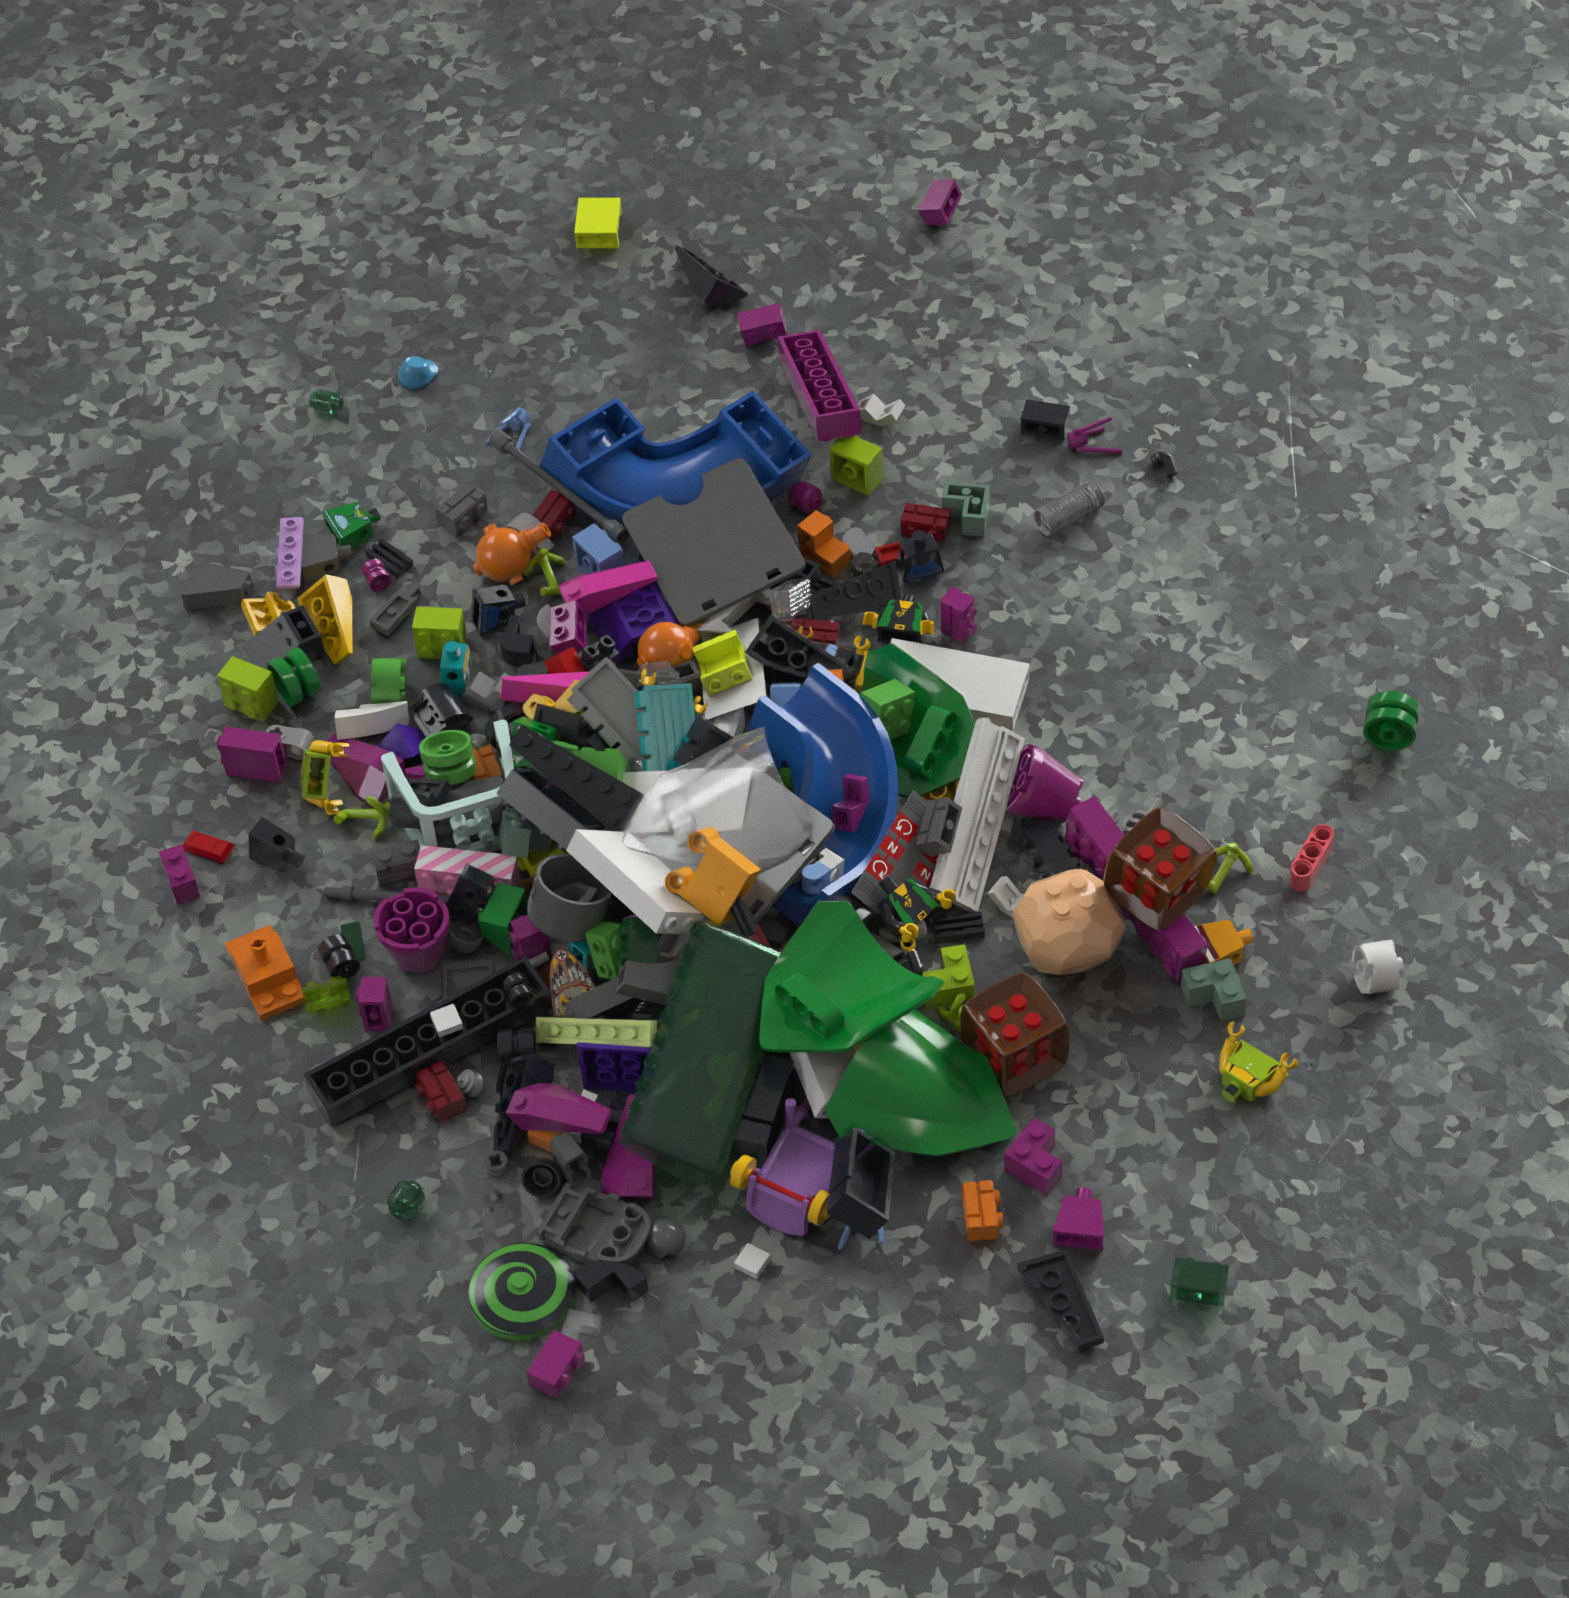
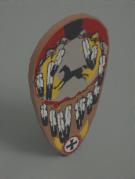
(567, 980)

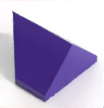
(403, 741)

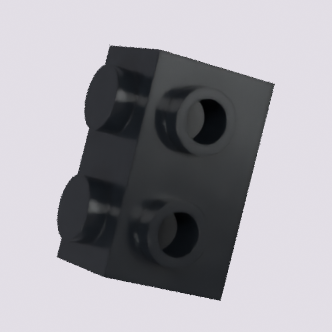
(468, 893)

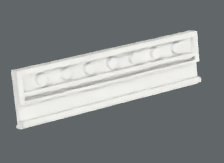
(983, 799)

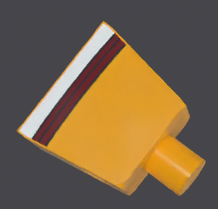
(1224, 941)

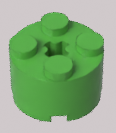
(388, 680)

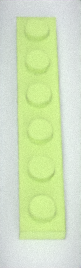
(596, 1031)

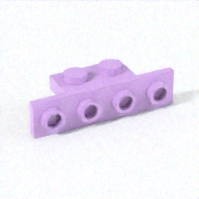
(289, 553)

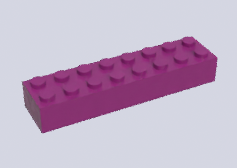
(819, 385)
(1095, 837)

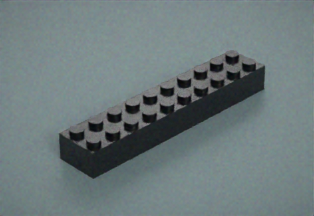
(395, 1055)

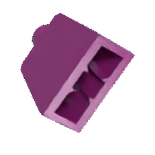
(1080, 1221)

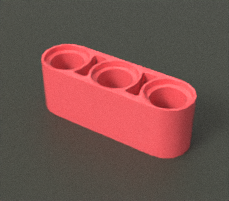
(1311, 857)

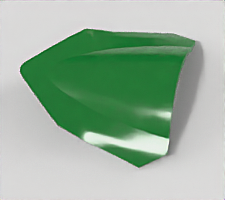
(939, 724)
(835, 986)
(920, 1092)

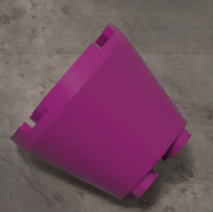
(1042, 787)
(413, 929)

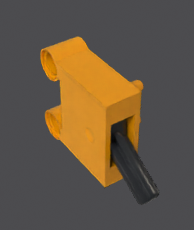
(718, 882)

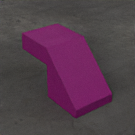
(849, 812)

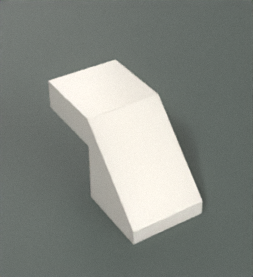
(875, 412)
(1005, 895)

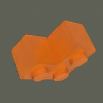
(820, 546)

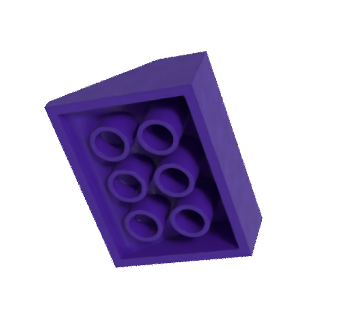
(611, 1066)

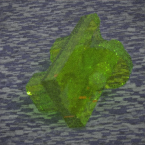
(326, 994)

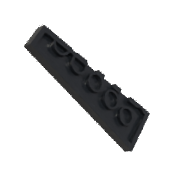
(590, 787)

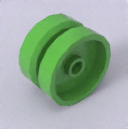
(448, 756)

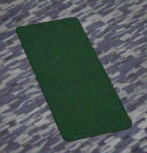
(354, 935)

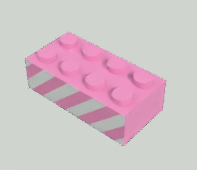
(440, 868)

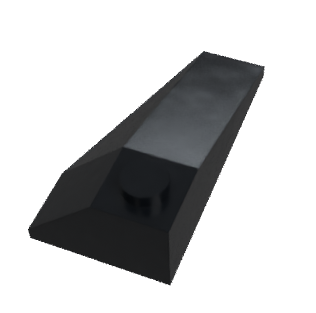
(708, 282)
(789, 651)
(515, 1075)

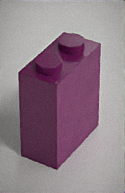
(252, 754)

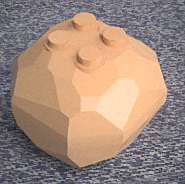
(1068, 923)

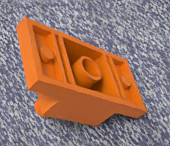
(266, 971)

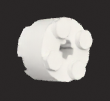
(1377, 967)

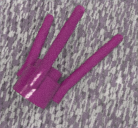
(1078, 438)

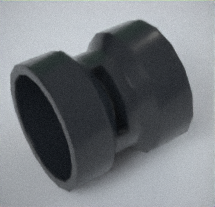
(520, 993)

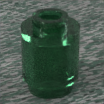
(326, 401)

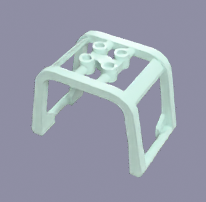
(462, 829)

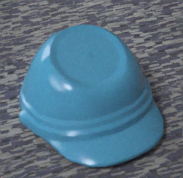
(416, 372)

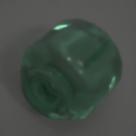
(406, 1200)

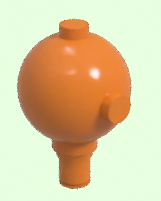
(505, 553)
(668, 643)

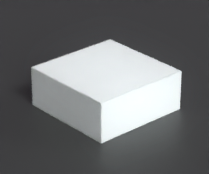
(446, 1020)
(752, 1261)

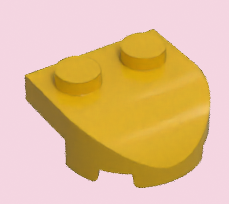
(263, 611)

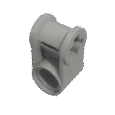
(293, 740)

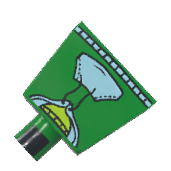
(350, 524)

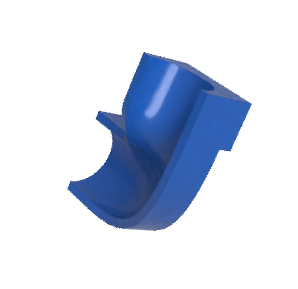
(617, 468)
(822, 738)

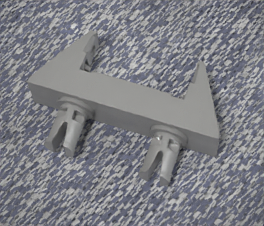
(722, 621)

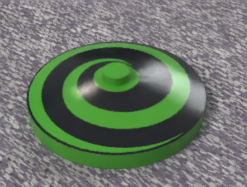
(521, 1291)

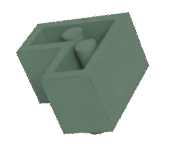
(970, 503)
(519, 836)
(1215, 983)

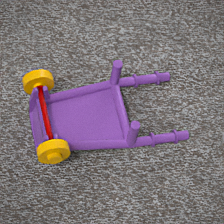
(793, 1179)

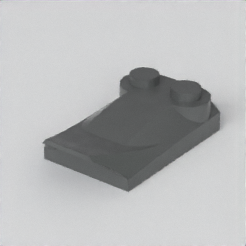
(468, 789)

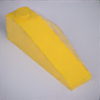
(331, 612)

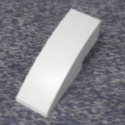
(370, 719)

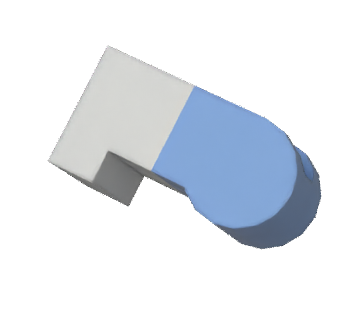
(822, 873)

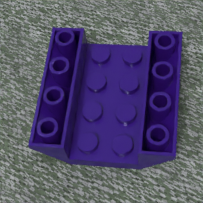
(630, 617)

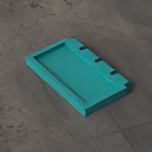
(666, 721)

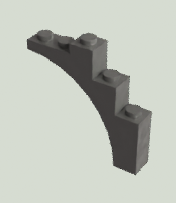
(647, 981)

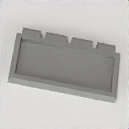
(609, 703)

